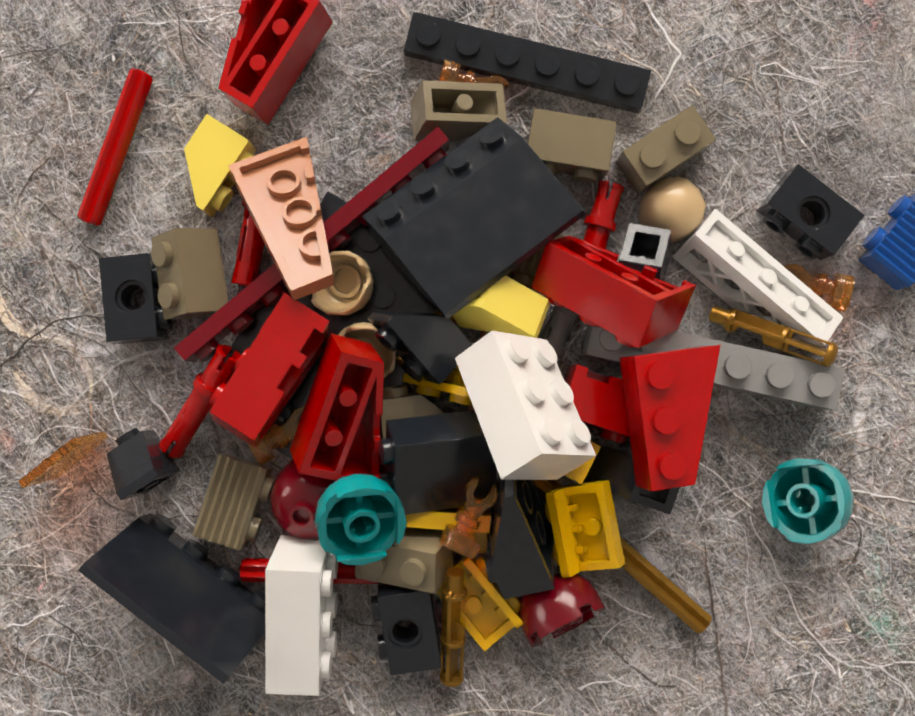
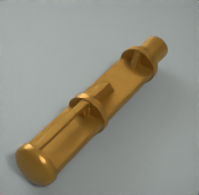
(773, 334)
(452, 629)

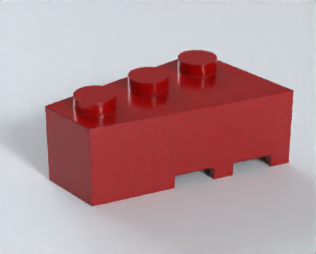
(271, 52)
(610, 294)
(270, 370)
(599, 402)
(342, 413)
(668, 413)

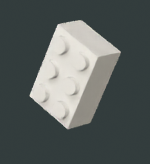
(524, 407)
(299, 617)

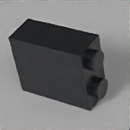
(434, 460)

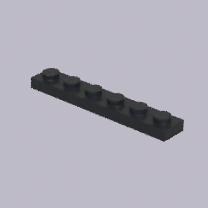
(527, 62)

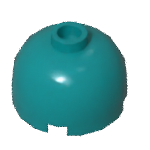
(808, 500)
(357, 521)

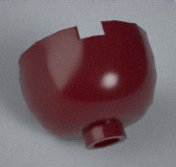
(296, 500)
(558, 609)

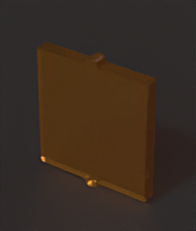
(63, 459)

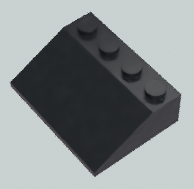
(472, 217)
(181, 593)

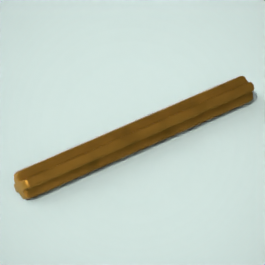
(651, 578)

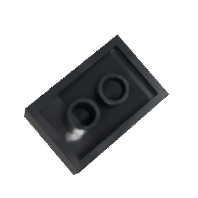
(520, 541)

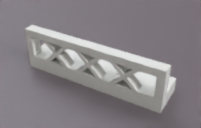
(760, 281)

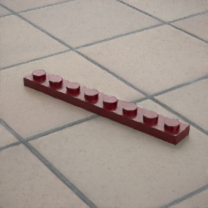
(269, 286)

